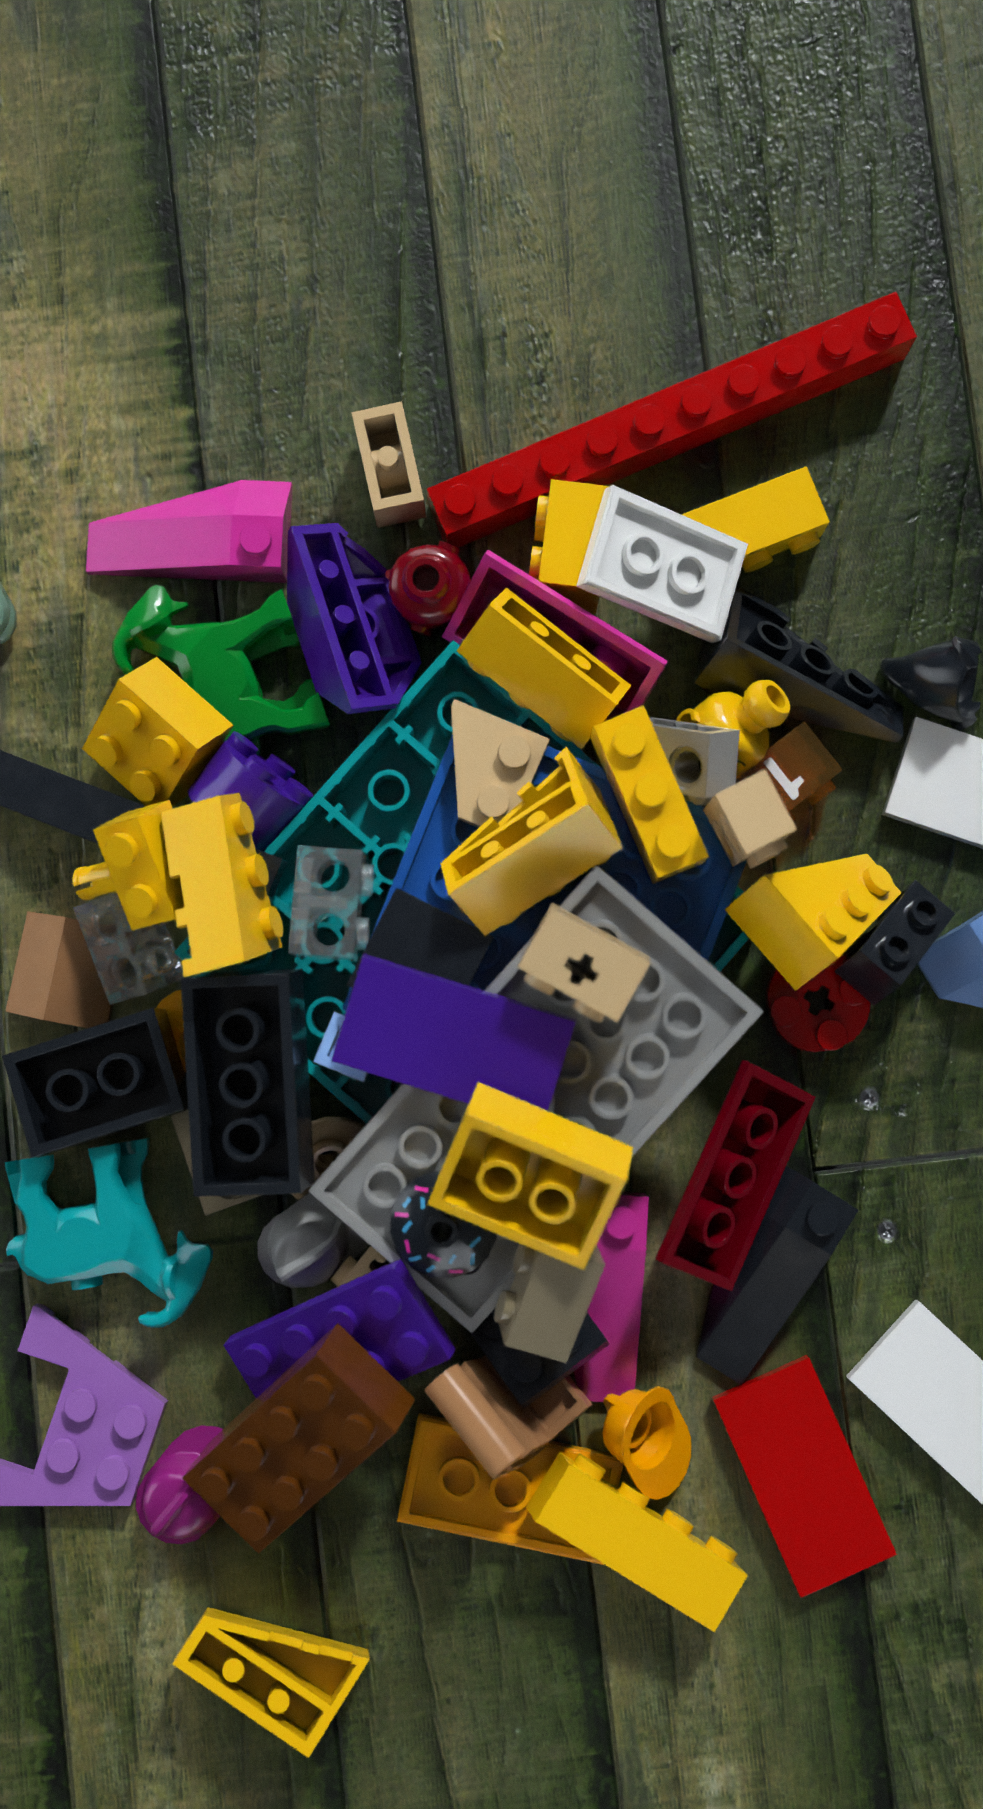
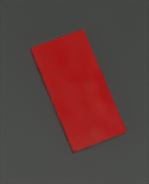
(804, 1476)

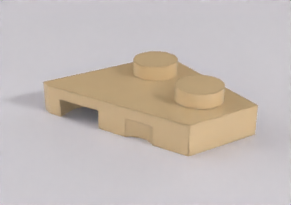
(491, 763)

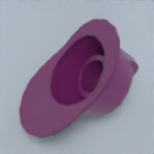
(166, 1502)

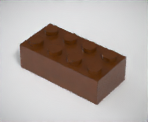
(299, 1438)

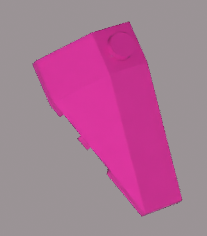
(207, 535)
(618, 1300)

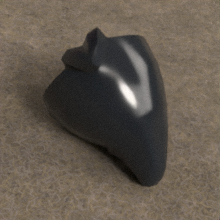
(939, 679)

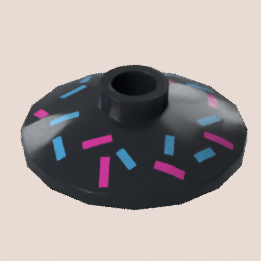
(419, 1246)

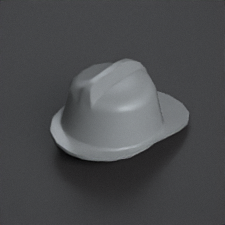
(306, 1244)

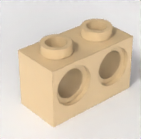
(750, 820)

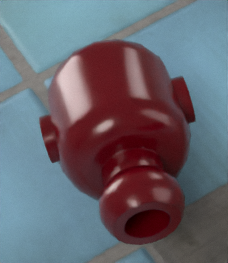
(428, 586)

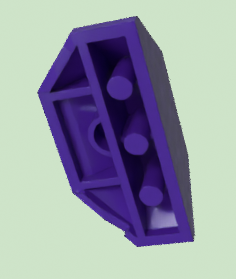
(346, 621)

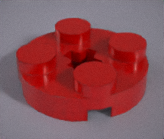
(826, 1029)

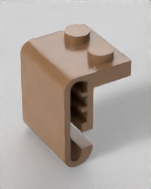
(493, 1420)

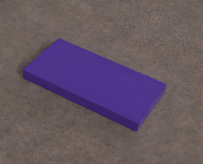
(450, 1035)

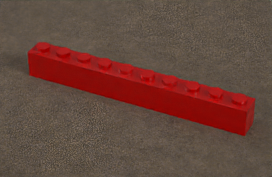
(675, 419)

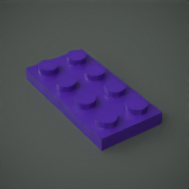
(377, 1309)

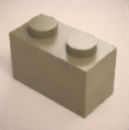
(546, 1302)

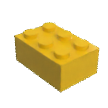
(531, 1176)

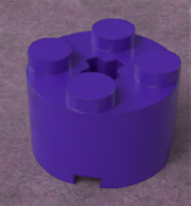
(262, 783)

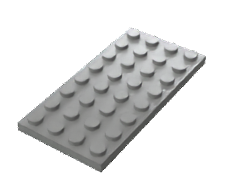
(612, 1080)

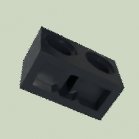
(895, 943)

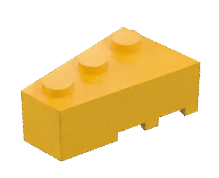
(534, 849)
(221, 883)
(813, 913)
(273, 1673)

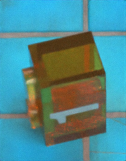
(798, 768)

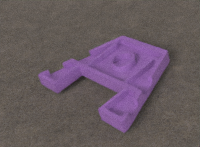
(97, 1429)

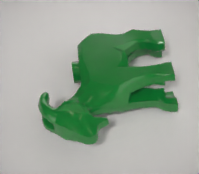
(219, 660)

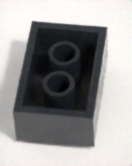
(97, 1081)

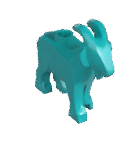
(105, 1235)

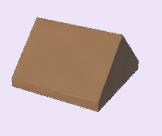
(57, 975)

